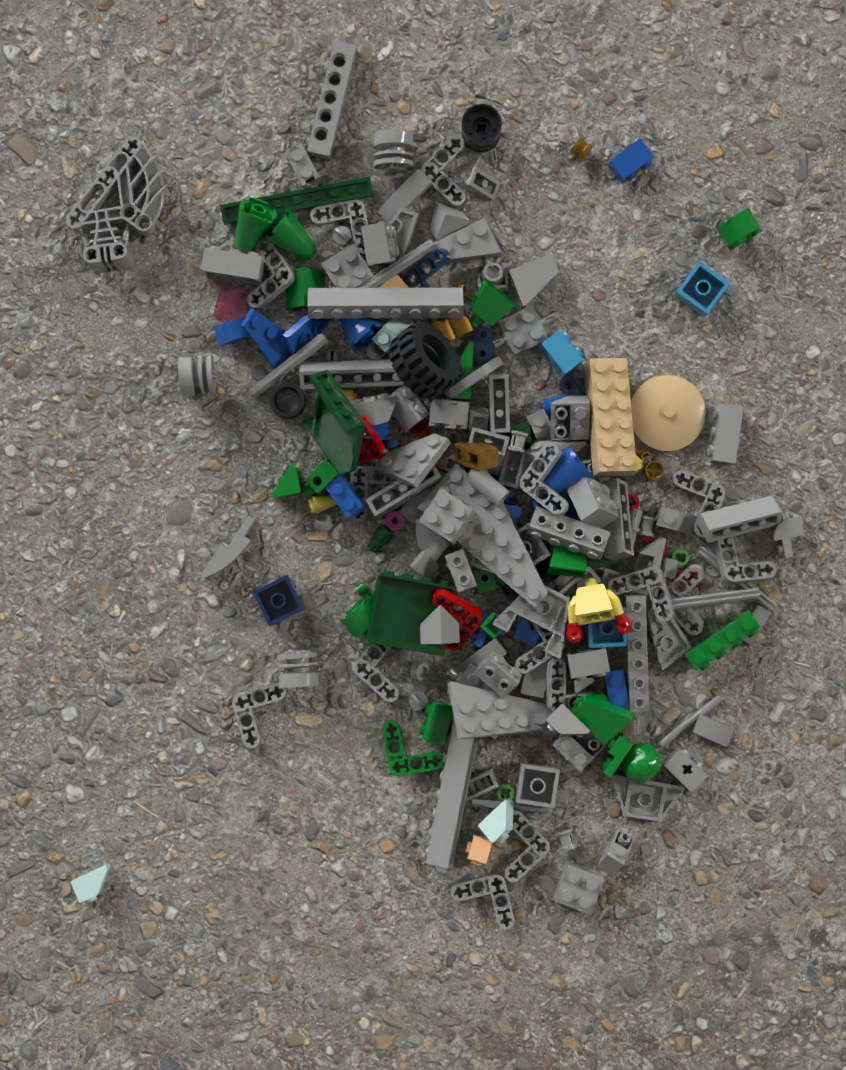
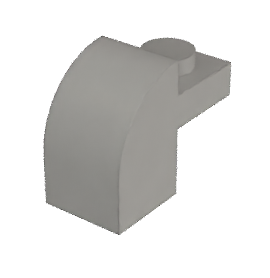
(784, 531)

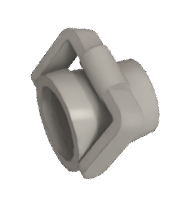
(495, 275)

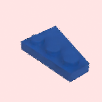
(303, 332)
(267, 337)

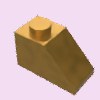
(476, 455)

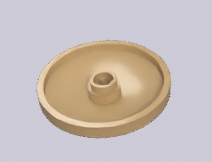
(667, 413)

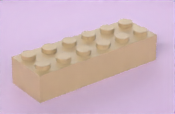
(610, 417)

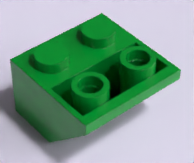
(437, 722)

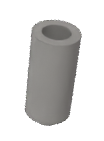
(488, 486)

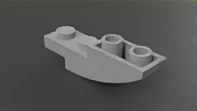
(225, 556)

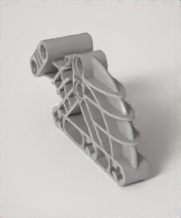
(107, 248)

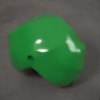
(641, 763)

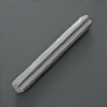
(399, 265)
(288, 365)
(712, 559)
(716, 598)

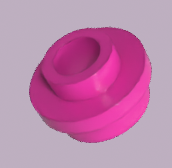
(399, 525)

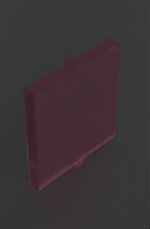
(231, 303)

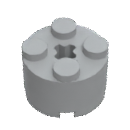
(449, 413)

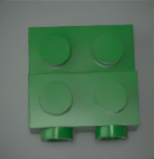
(618, 748)

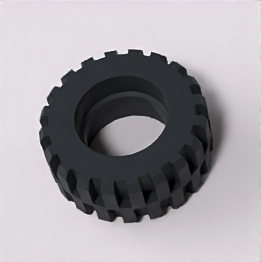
(425, 360)

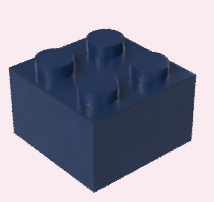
(278, 600)

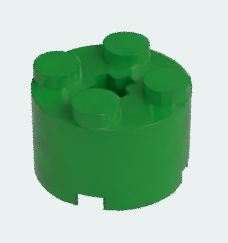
(739, 229)
(358, 617)

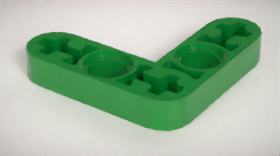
(400, 757)

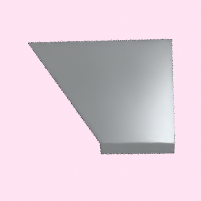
(482, 181)
(446, 220)
(439, 628)

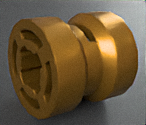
(656, 470)

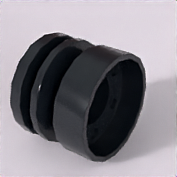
(481, 118)

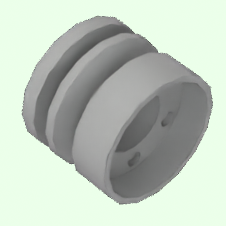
(393, 150)
(197, 375)
(298, 669)

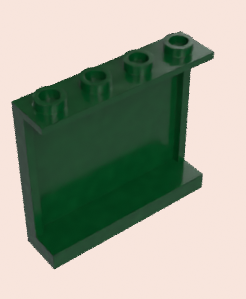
(335, 424)
(400, 608)

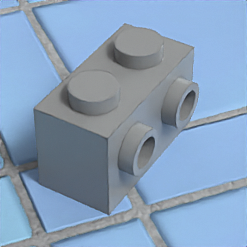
(498, 674)

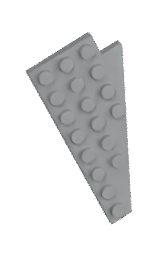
(493, 537)

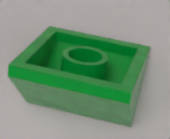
(298, 291)
(289, 484)

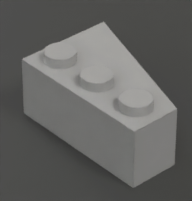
(470, 243)

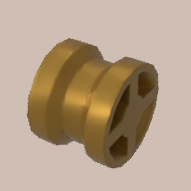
(581, 148)

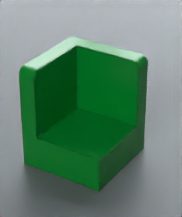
(487, 626)

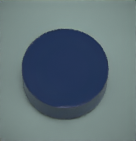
(392, 443)

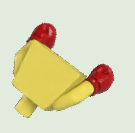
(594, 605)

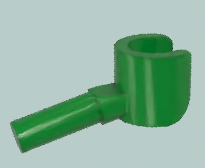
(362, 589)

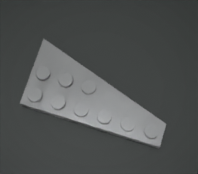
(487, 714)

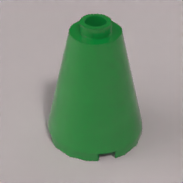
(252, 223)
(291, 236)

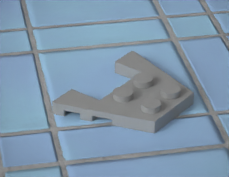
(549, 614)

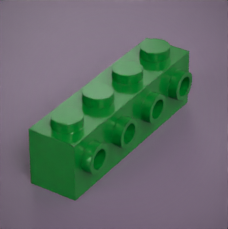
(722, 639)

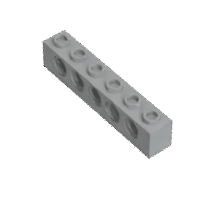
(347, 54)
(637, 653)

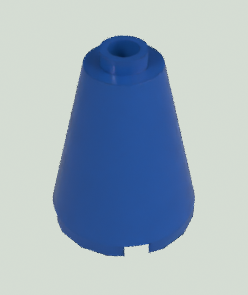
(360, 331)
(565, 472)

